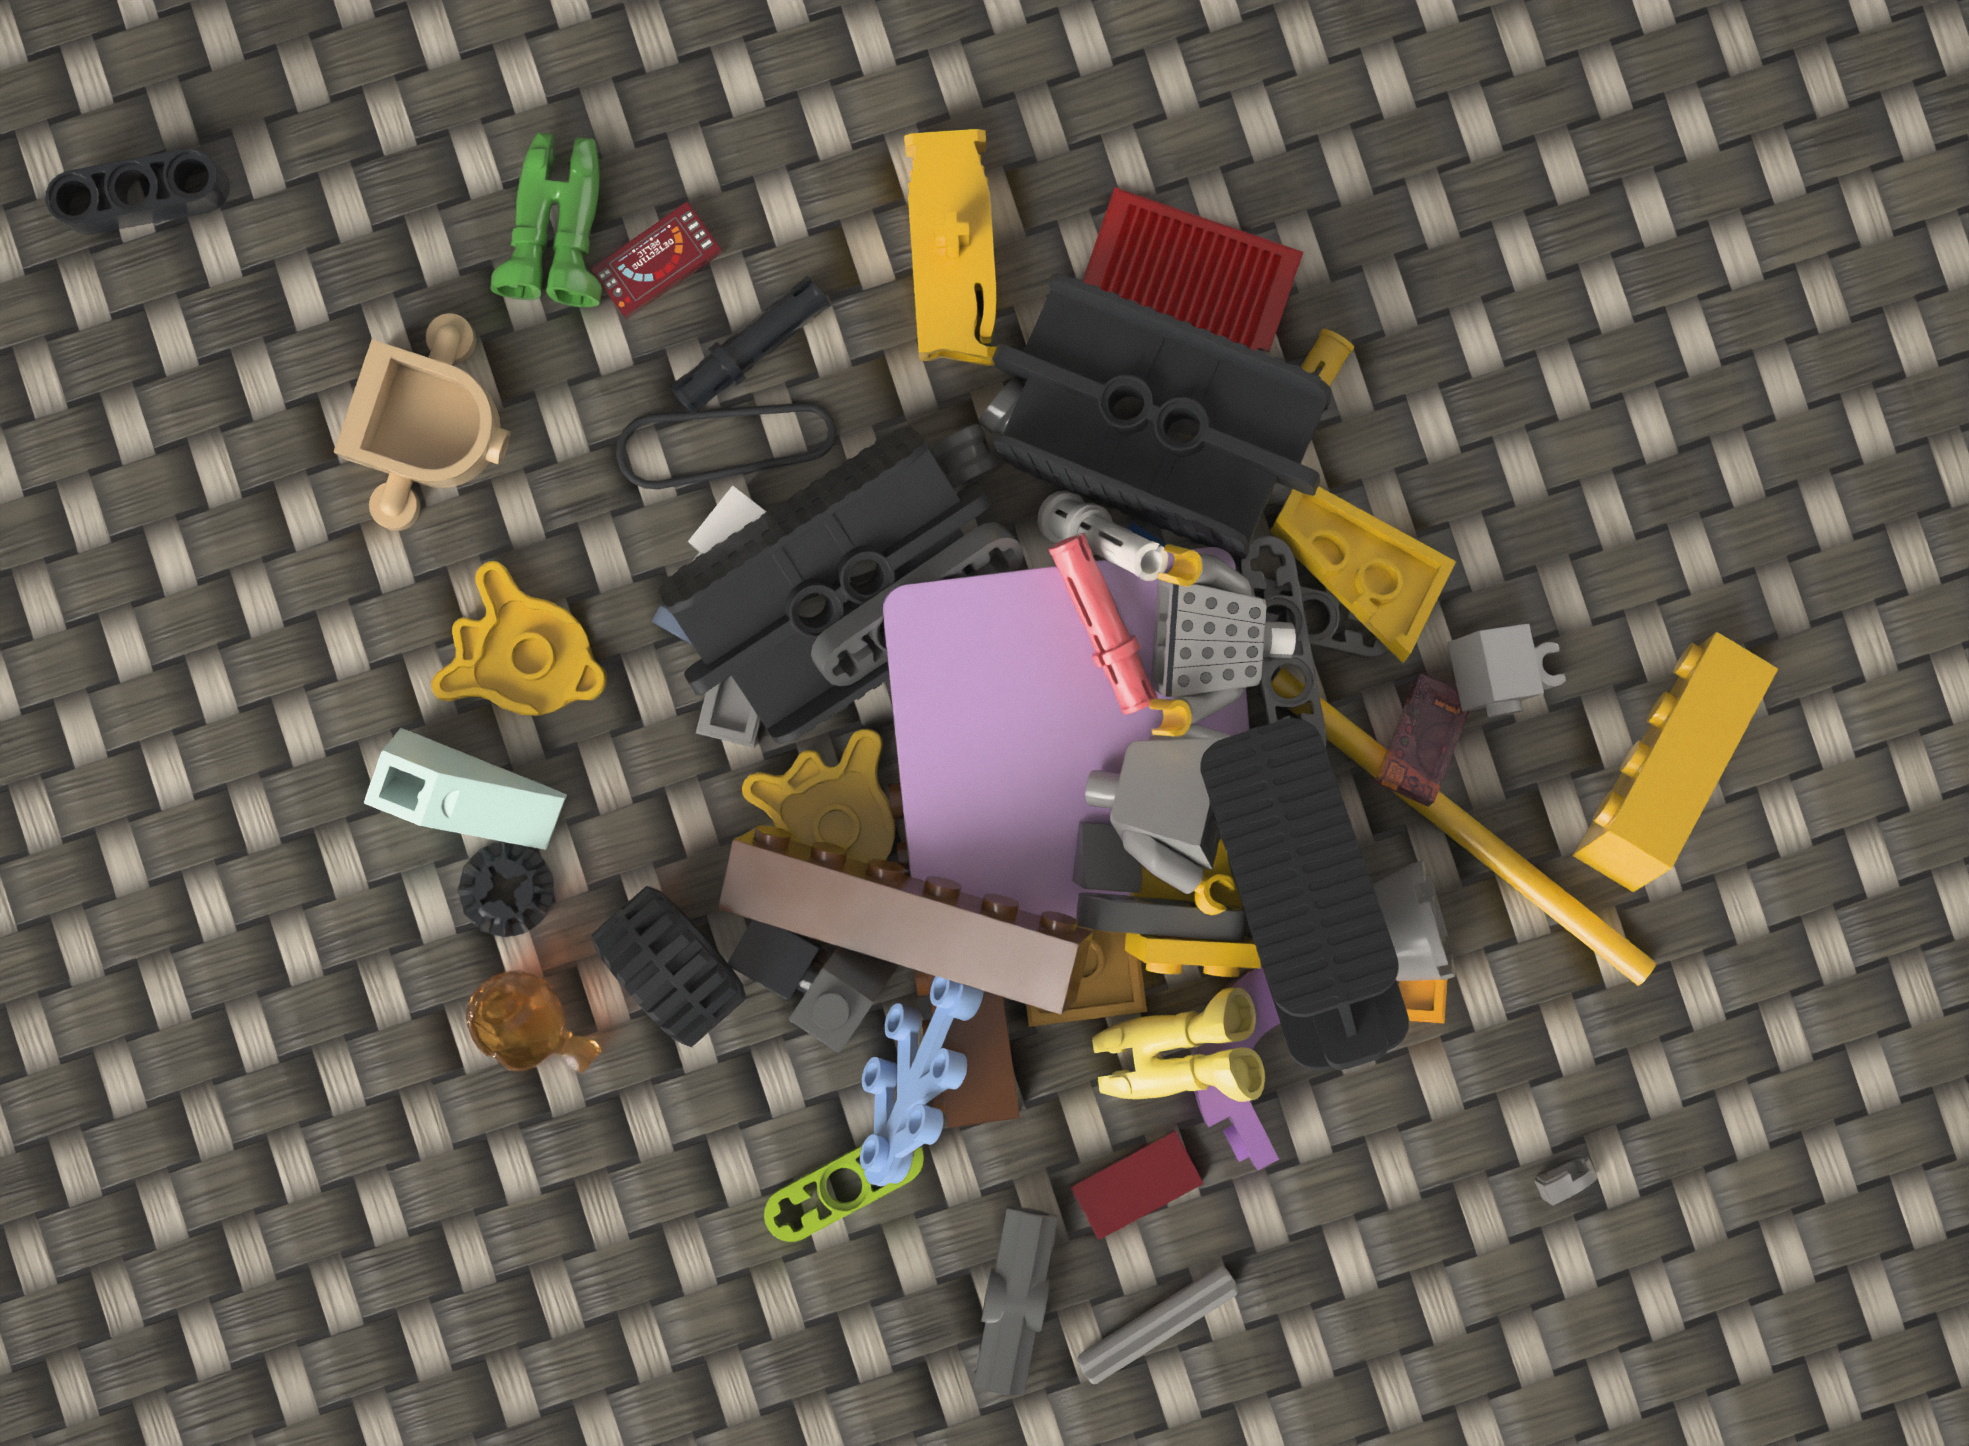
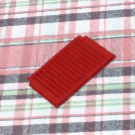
(1193, 269)

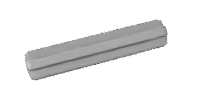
(1157, 1324)

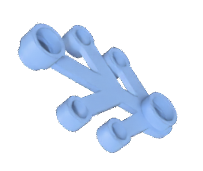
(919, 1078)

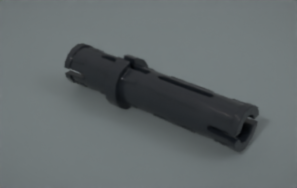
(757, 339)

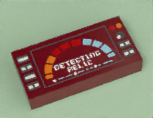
(656, 260)

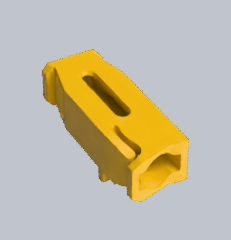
(951, 245)

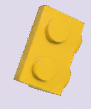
(1170, 953)

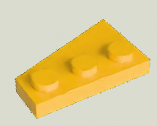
(1366, 565)

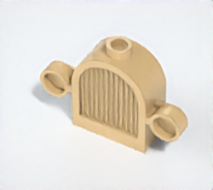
(421, 421)

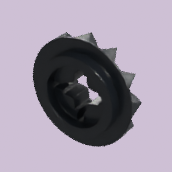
(533, 896)

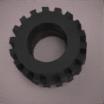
(668, 966)

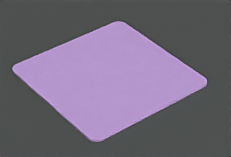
(1007, 723)

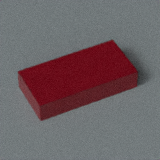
(1136, 1184)

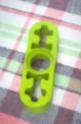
(811, 1218)

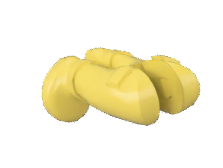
(1233, 1071)

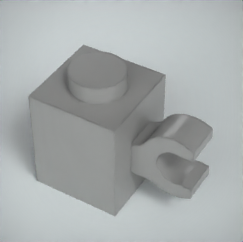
(1500, 669)

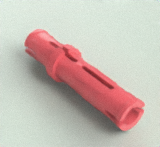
(1108, 634)

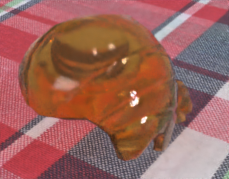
(524, 1024)

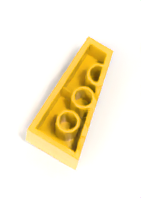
(1676, 763)

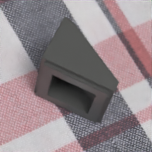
(1103, 861)

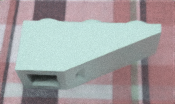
(461, 793)

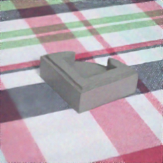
(1566, 1180)

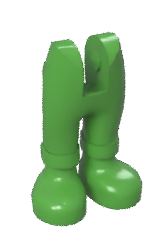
(568, 278)

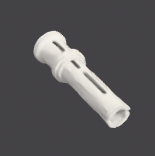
(1125, 546)

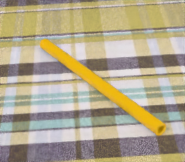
(1483, 844)

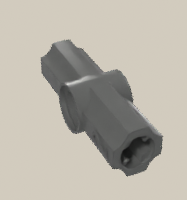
(1015, 1301)

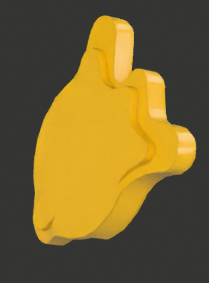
(521, 653)
(831, 803)

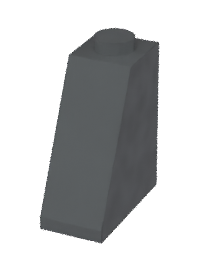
(842, 996)

